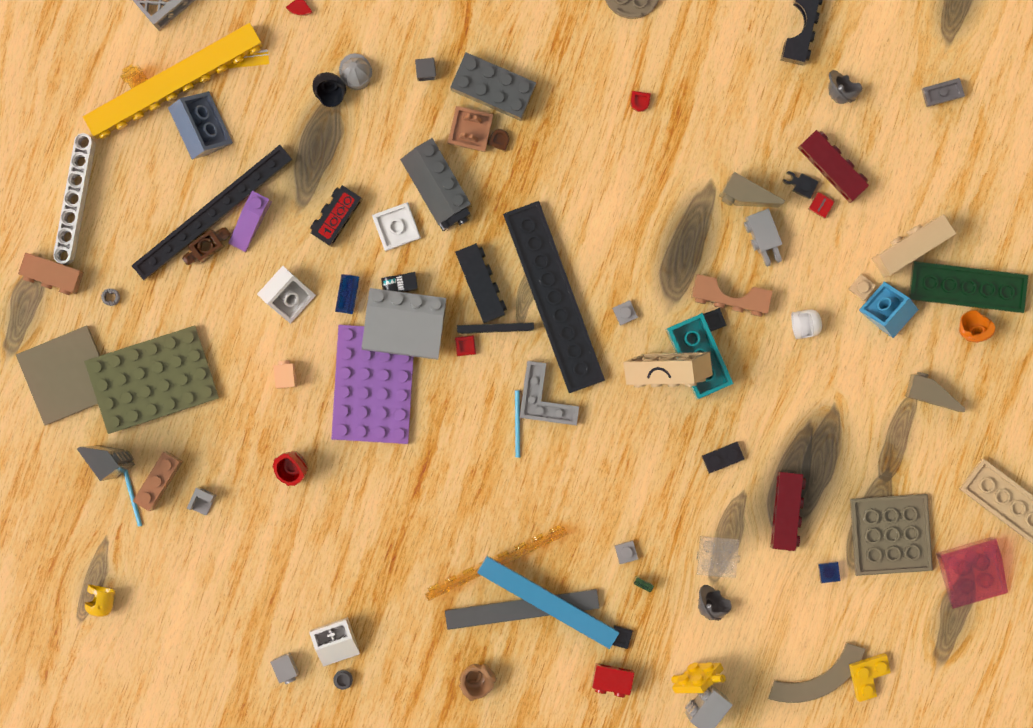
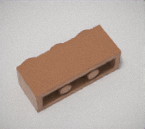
(50, 274)
(157, 481)

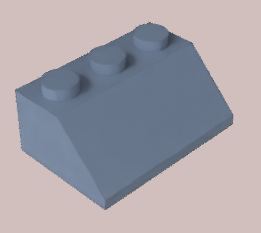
(200, 124)

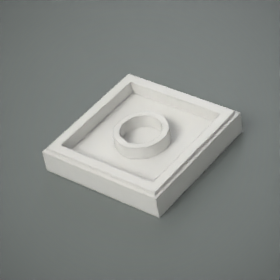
(396, 226)

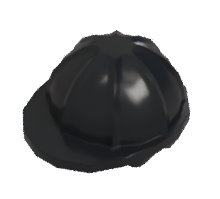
(329, 89)

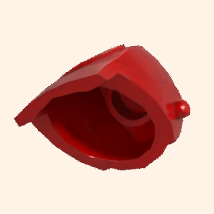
(290, 468)

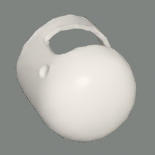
(806, 323)

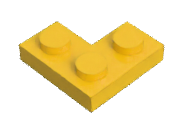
(864, 672)

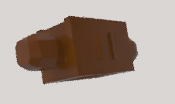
(223, 234)

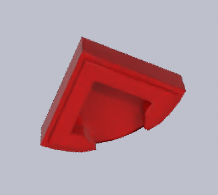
(299, 7)

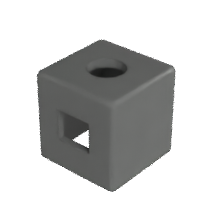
(425, 69)

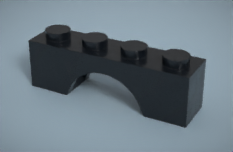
(796, 48)

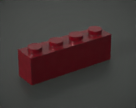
(834, 166)
(786, 511)

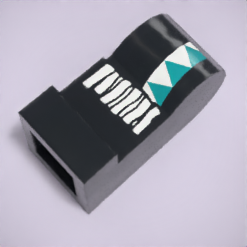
(400, 283)

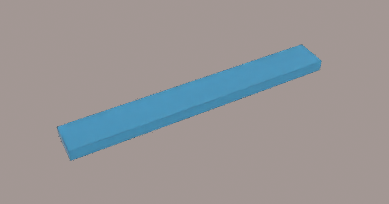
(548, 602)

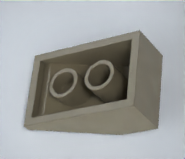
(746, 193)

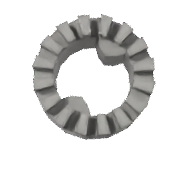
(111, 291)

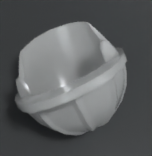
(355, 71)

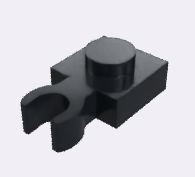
(803, 185)
(458, 218)

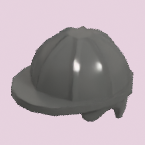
(842, 89)
(712, 604)

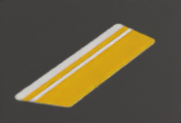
(257, 59)

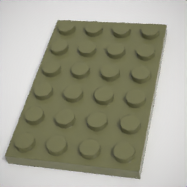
(151, 379)

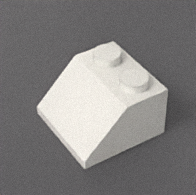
(286, 294)

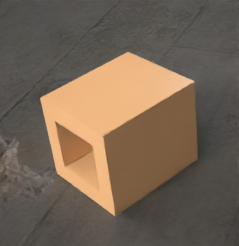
(285, 374)

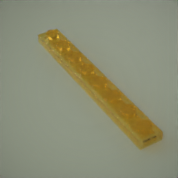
(503, 558)

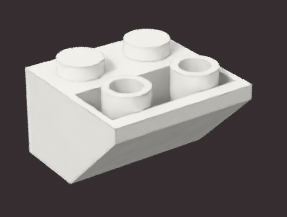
(334, 642)

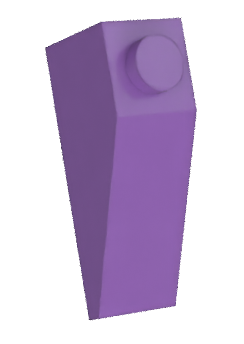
(249, 220)

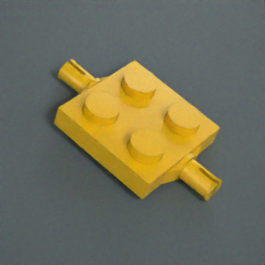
(698, 678)

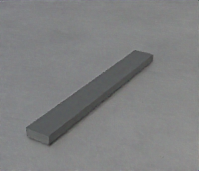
(513, 610)

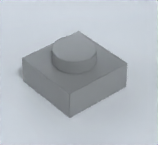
(625, 312)
(626, 552)

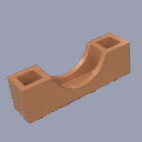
(707, 289)

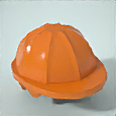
(976, 327)

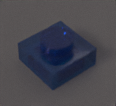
(829, 572)

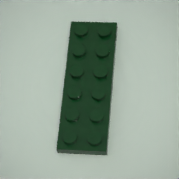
(968, 287)

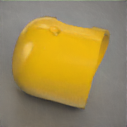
(102, 601)

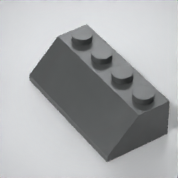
(435, 181)
(106, 461)

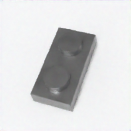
(943, 92)

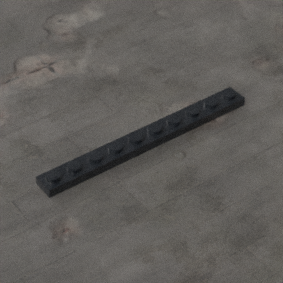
(212, 212)

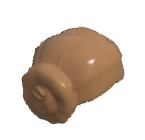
(477, 681)

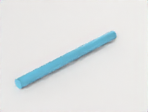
(517, 423)
(131, 494)

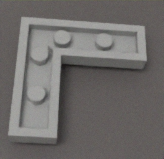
(534, 408)

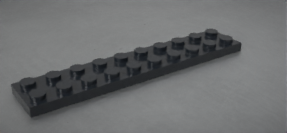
(553, 297)

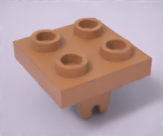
(470, 129)

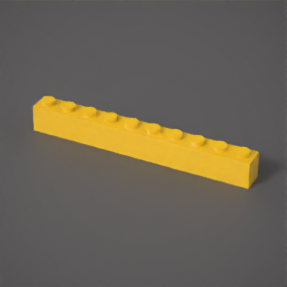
(173, 81)

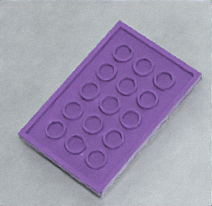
(370, 392)

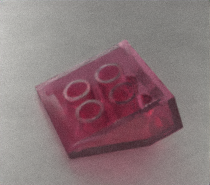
(973, 572)

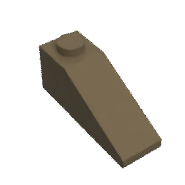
(929, 391)

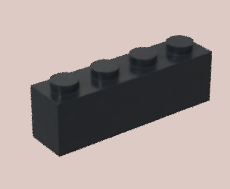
(480, 283)

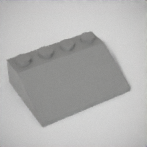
(404, 323)

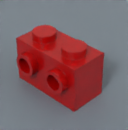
(612, 680)

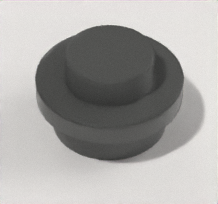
(343, 679)

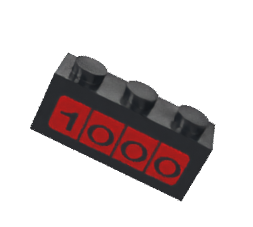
(335, 215)

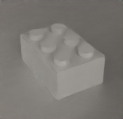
(708, 708)

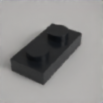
(722, 457)

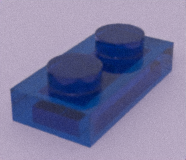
(347, 294)

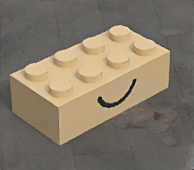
(668, 369)

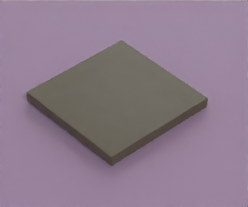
(59, 374)
(891, 534)

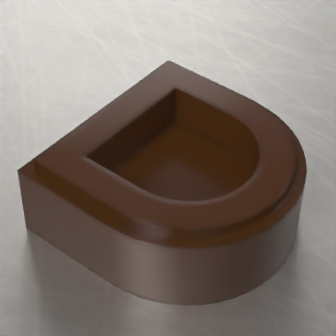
(499, 139)

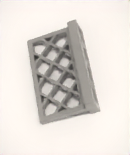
(165, 13)

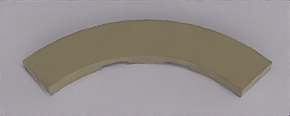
(821, 684)

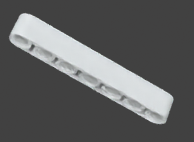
(72, 189)

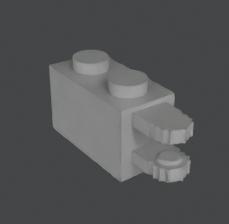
(764, 235)

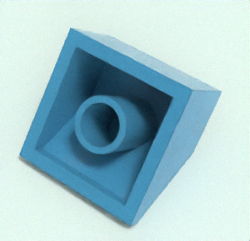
(889, 309)

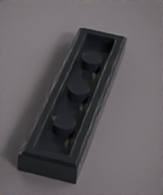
(490, 328)

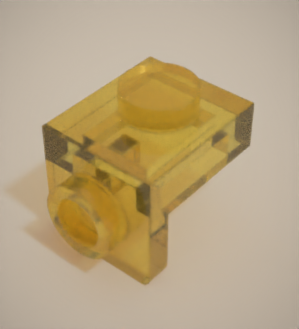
(133, 75)

